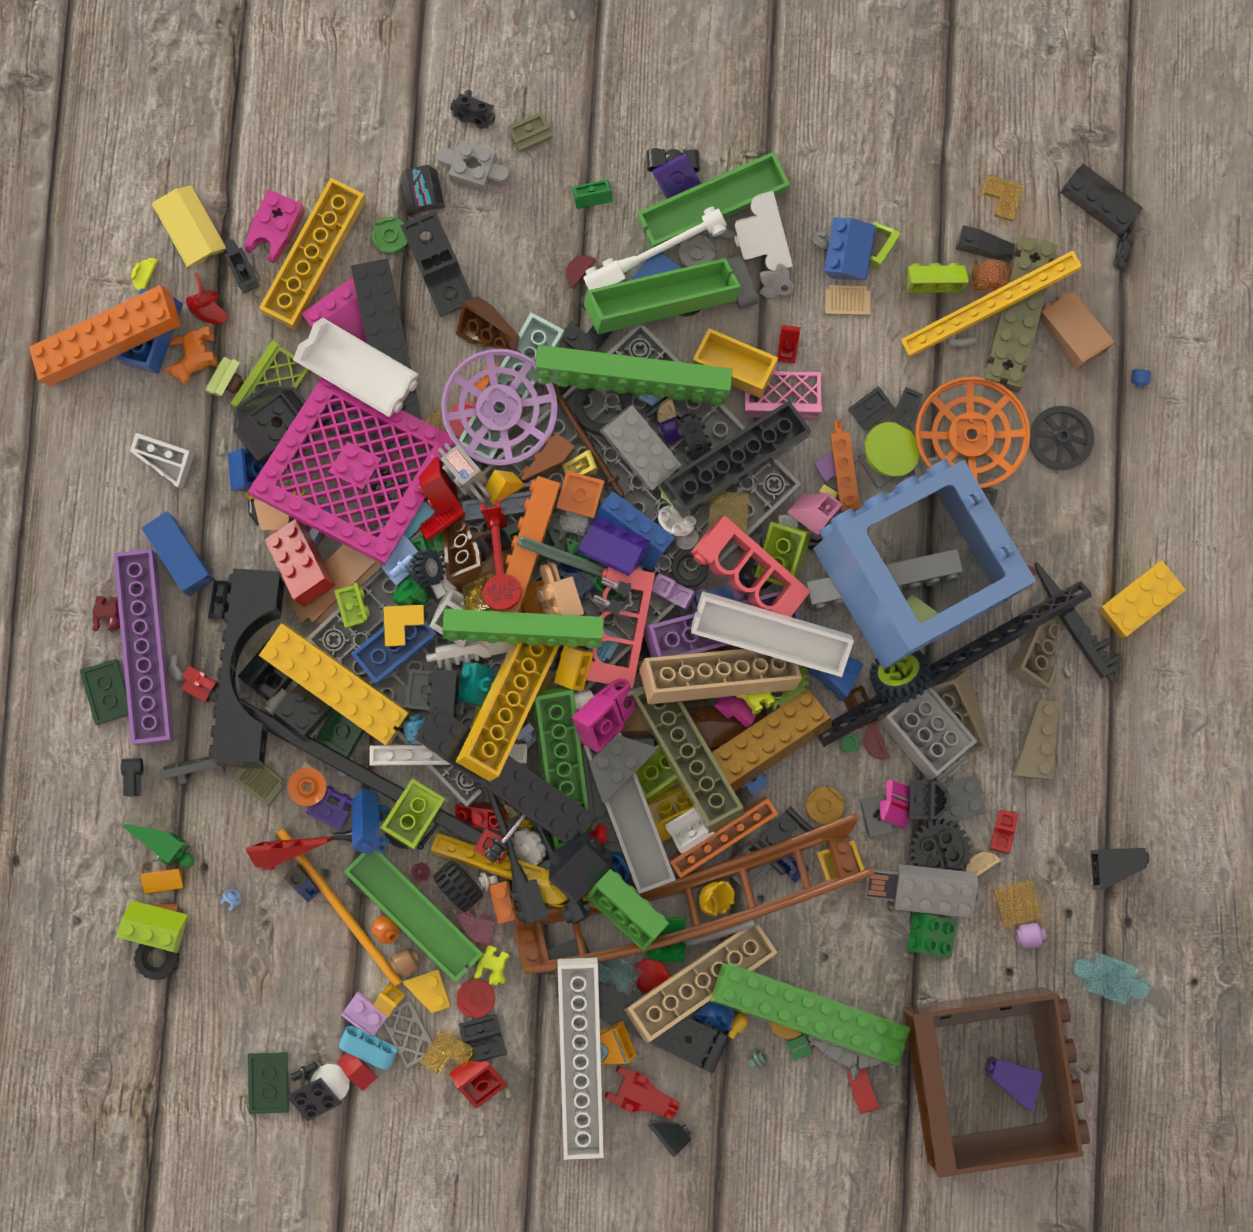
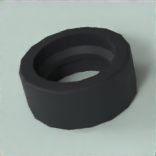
(684, 582)

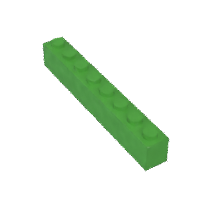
(522, 628)

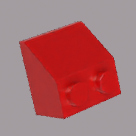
(438, 487)

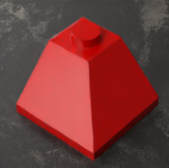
(477, 1081)

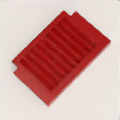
(437, 523)

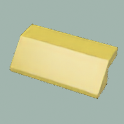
(188, 225)

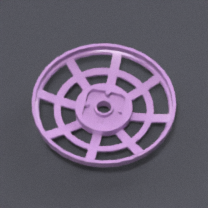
(486, 401)

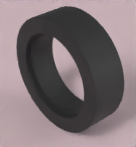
(586, 423)

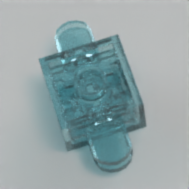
(1111, 978)

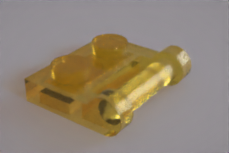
(474, 594)

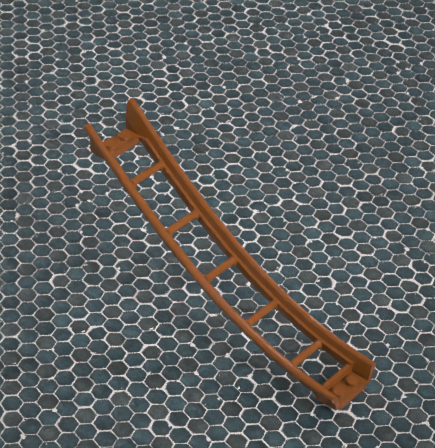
(531, 939)

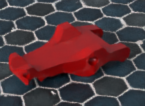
(639, 1094)

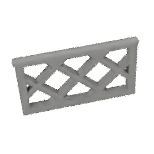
(424, 1036)

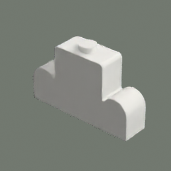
(763, 233)

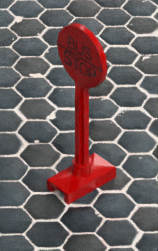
(502, 590)

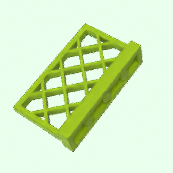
(261, 368)

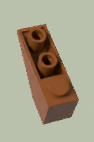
(552, 456)

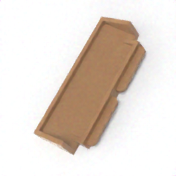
(345, 568)

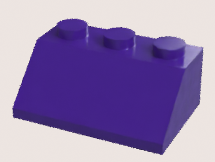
(614, 546)

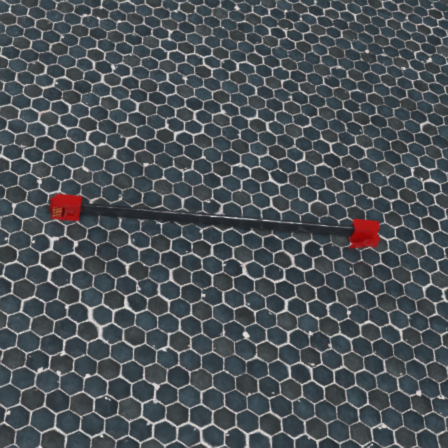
(205, 688)

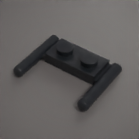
(780, 831)

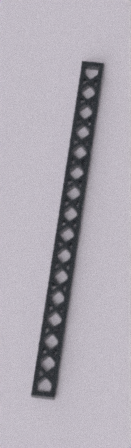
(967, 651)

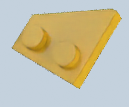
(429, 990)

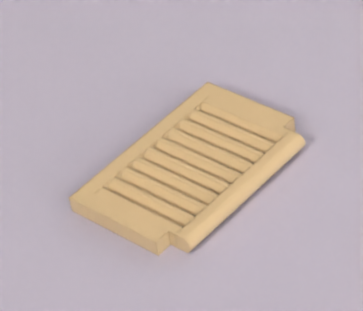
(847, 300)

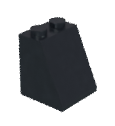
(1115, 865)
(579, 866)

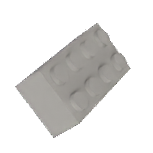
(640, 447)

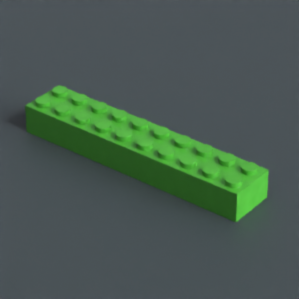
(632, 375)
(810, 1014)

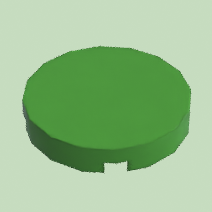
(388, 235)

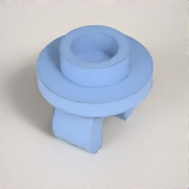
(232, 897)

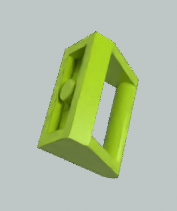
(893, 238)

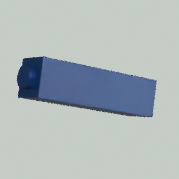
(365, 822)

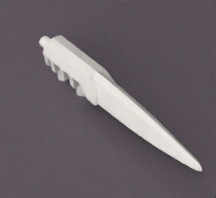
(455, 653)

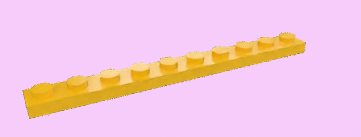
(991, 303)
(465, 853)

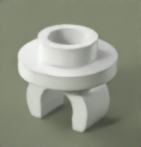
(484, 881)

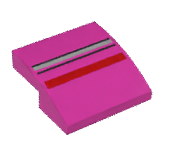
(895, 808)

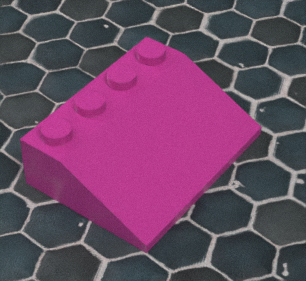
(339, 308)

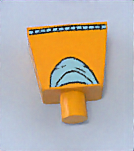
(616, 1045)

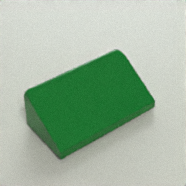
(592, 194)

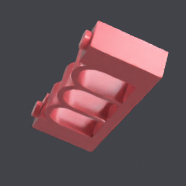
(713, 542)
(607, 673)

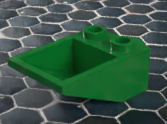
(167, 845)

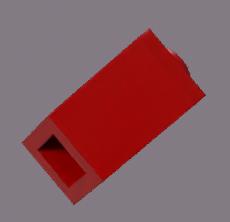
(478, 815)

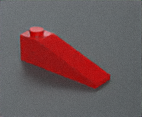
(271, 853)

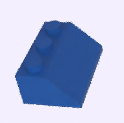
(849, 249)

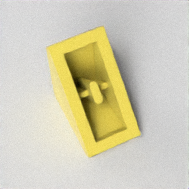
(582, 464)

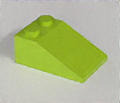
(412, 814)

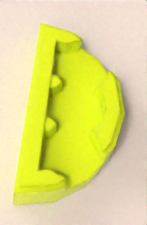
(143, 273)

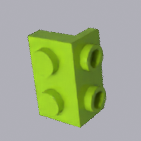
(351, 605)

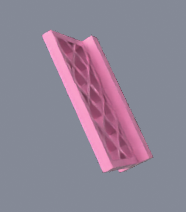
(806, 410)

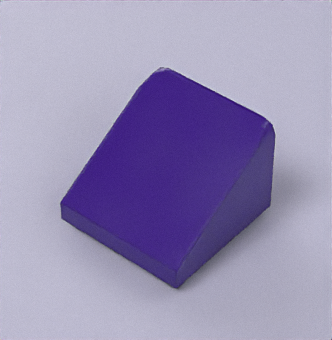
(669, 431)

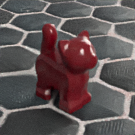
(106, 611)

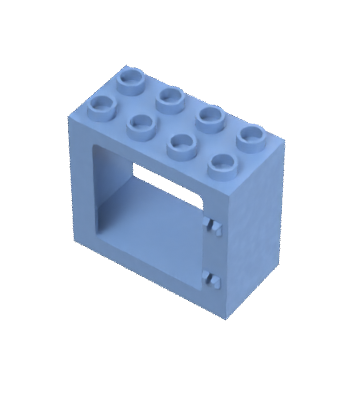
(870, 588)

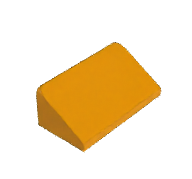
(162, 880)

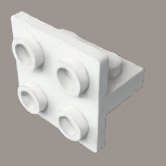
(687, 830)

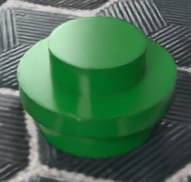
(849, 743)

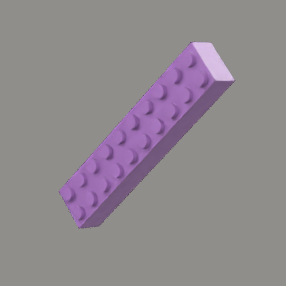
(143, 647)

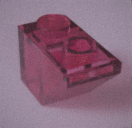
(477, 928)

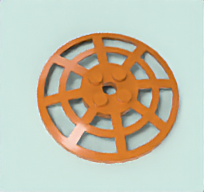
(979, 424)

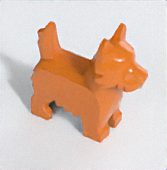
(195, 354)

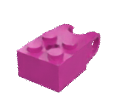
(274, 230)
(604, 715)

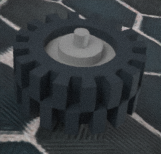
(427, 568)

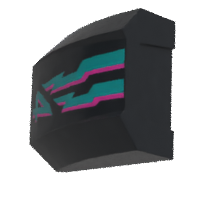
(422, 189)

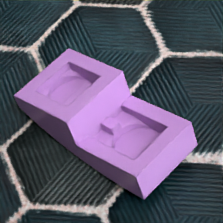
(673, 591)

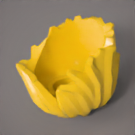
(716, 898)

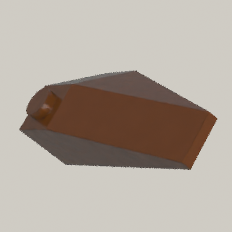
(485, 326)
(461, 554)

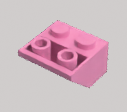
(815, 510)

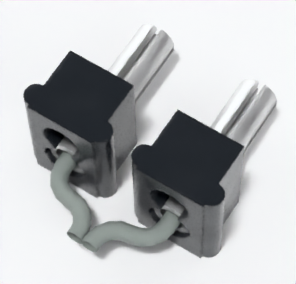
(620, 588)

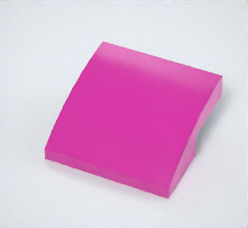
(736, 707)

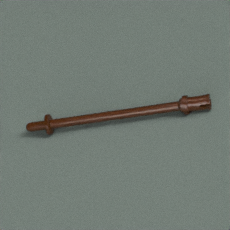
(611, 480)

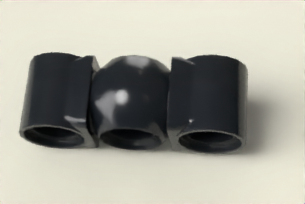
(657, 157)

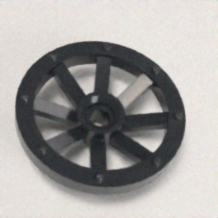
(1058, 441)

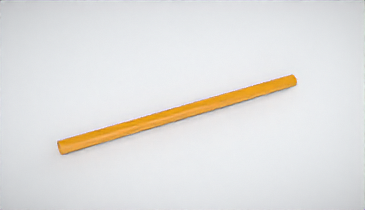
(344, 914)

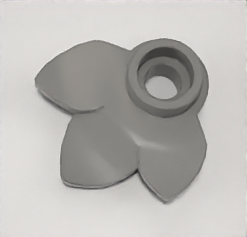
(774, 280)

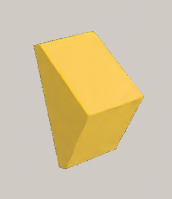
(502, 485)
(389, 1000)

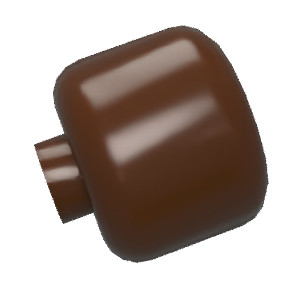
(235, 384)

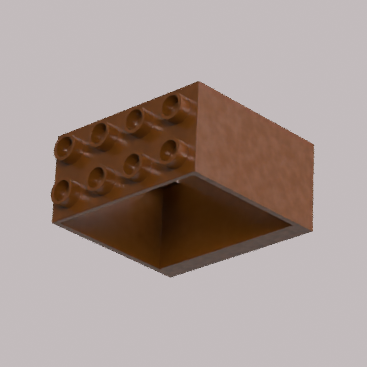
(1049, 1141)

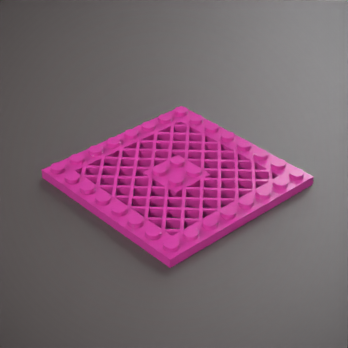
(351, 467)

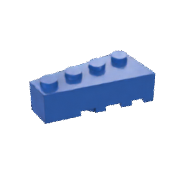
(839, 685)

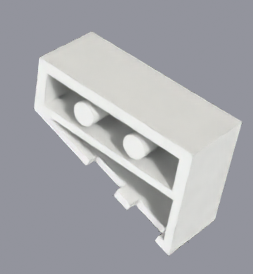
(164, 457)

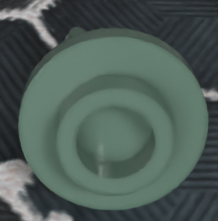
(758, 1059)

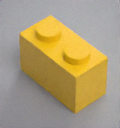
(573, 667)

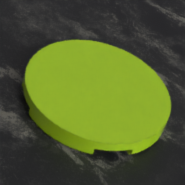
(891, 450)

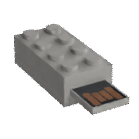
(927, 890)

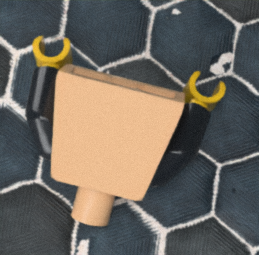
(267, 516)

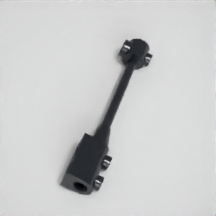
(524, 891)
(572, 912)

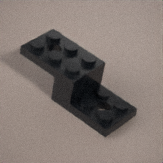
(437, 263)

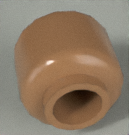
(405, 962)

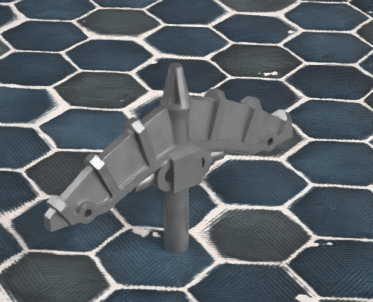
(845, 1057)

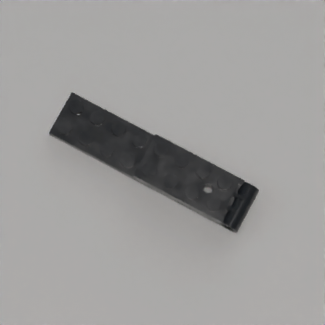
(702, 1051)

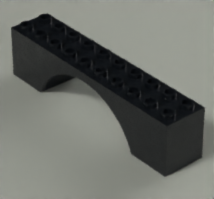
(253, 603)

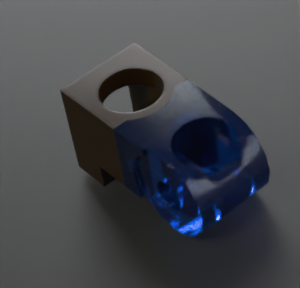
(302, 883)

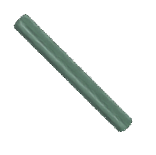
(560, 555)

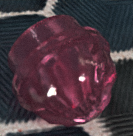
(420, 872)

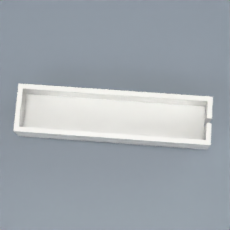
(772, 634)

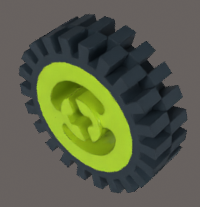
(889, 683)

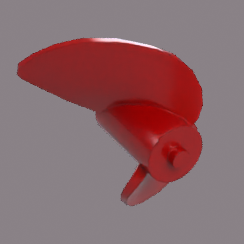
(204, 306)

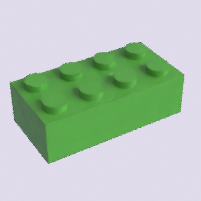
(627, 909)

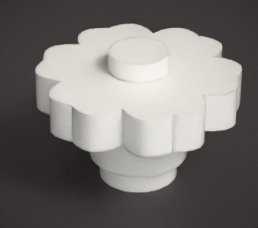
(528, 846)

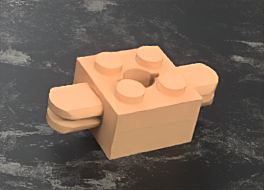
(557, 594)

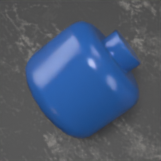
(1140, 377)

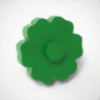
(410, 593)

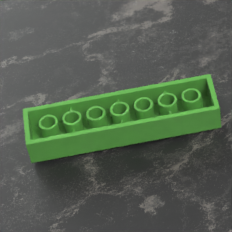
(560, 746)

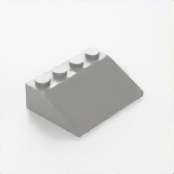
(928, 733)

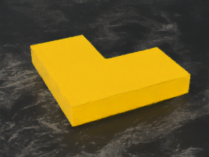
(397, 618)

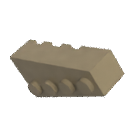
(1039, 743)

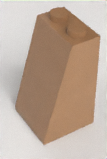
(1075, 330)

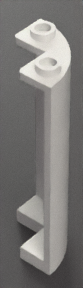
(356, 367)

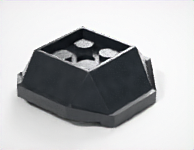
(255, 415)

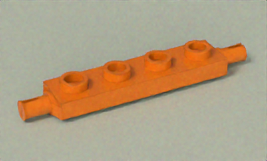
(844, 468)

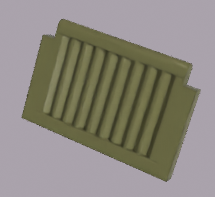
(260, 782)

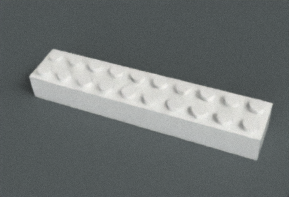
(580, 1058)

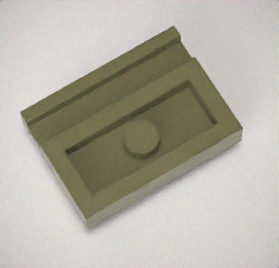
(530, 132)

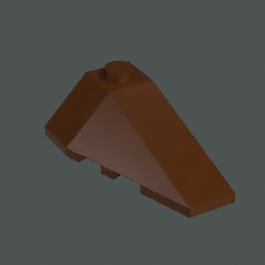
(716, 727)

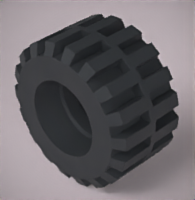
(458, 886)

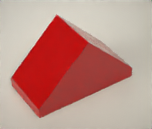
(357, 1071)

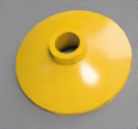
(550, 894)

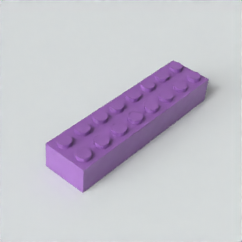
(676, 638)

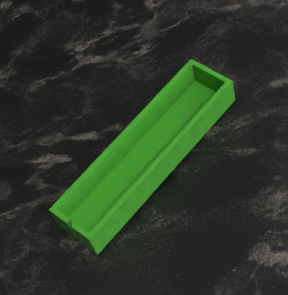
(728, 192)
(661, 295)
(414, 913)

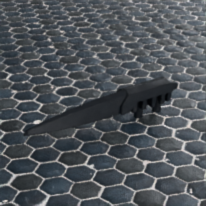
(1081, 633)

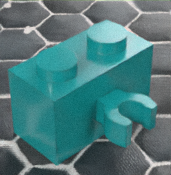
(475, 684)

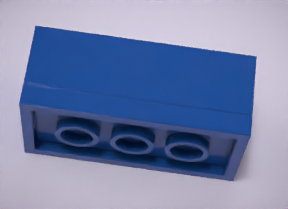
(178, 554)

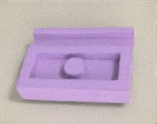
(363, 1014)

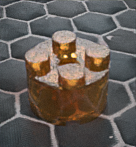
(990, 274)

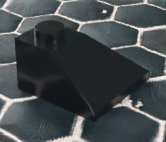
(671, 1135)

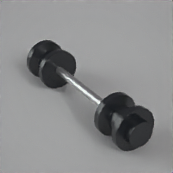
(493, 853)

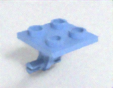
(398, 565)

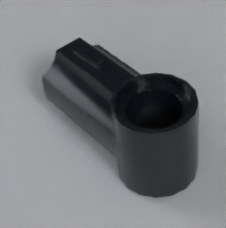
(131, 771)

